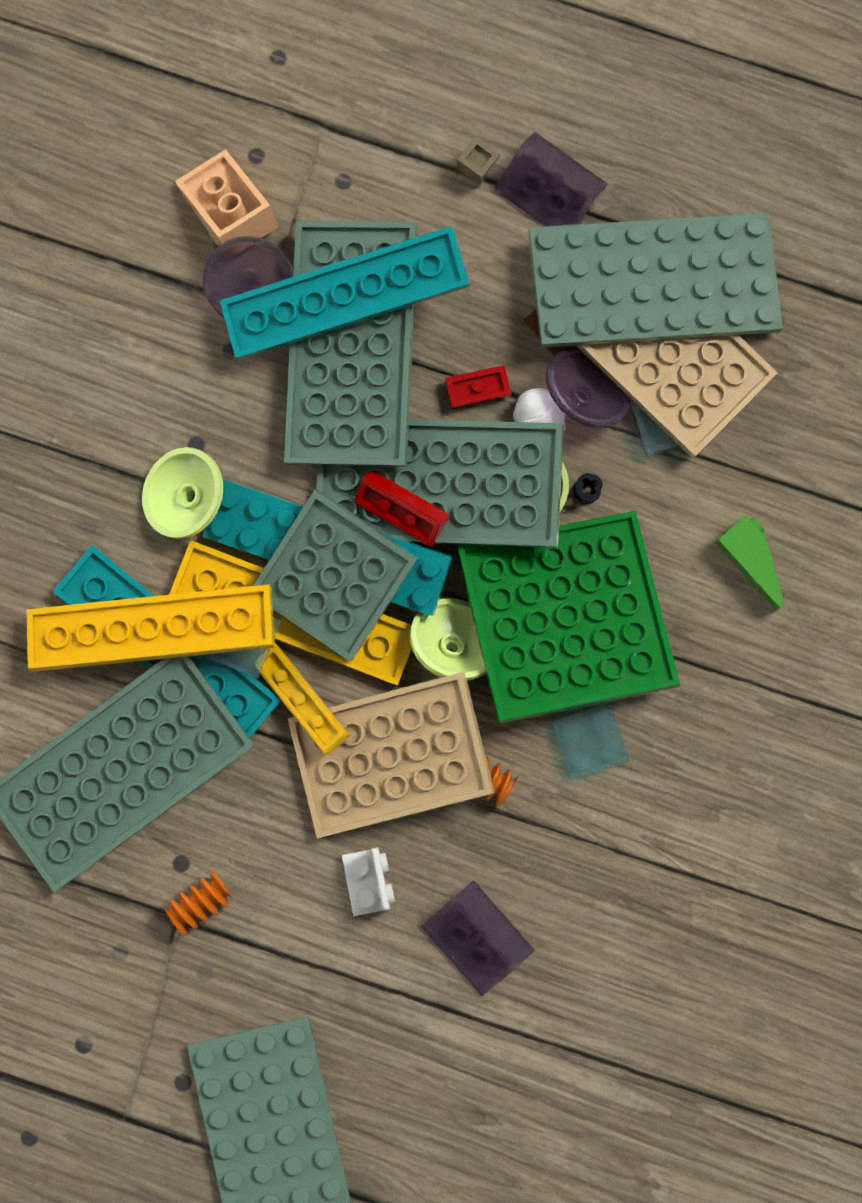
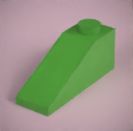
(751, 555)

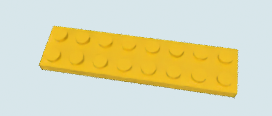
(150, 628)
(380, 656)

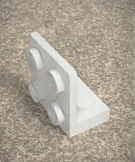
(367, 882)

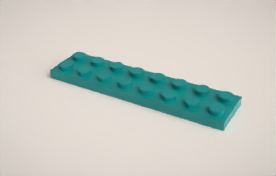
(345, 293)
(260, 521)
(100, 579)

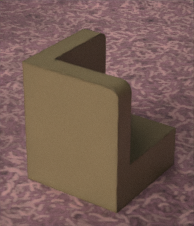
(477, 160)

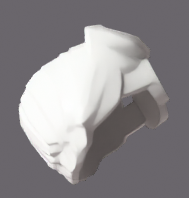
(537, 407)

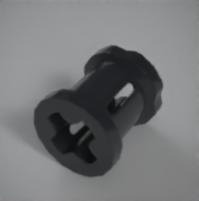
(586, 497)

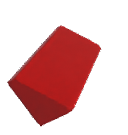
(401, 508)

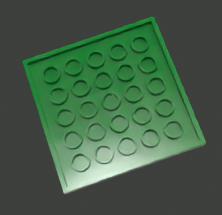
(568, 619)

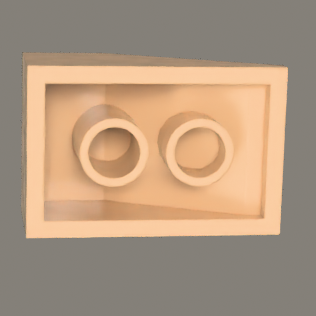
(226, 200)

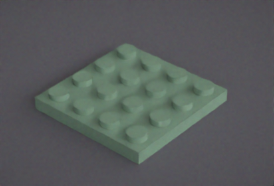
(335, 575)

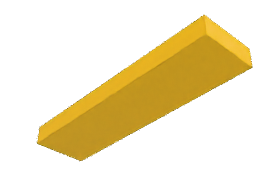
(303, 701)

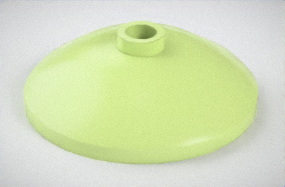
(170, 491)
(448, 628)

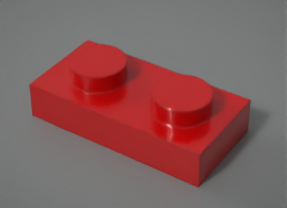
(478, 386)

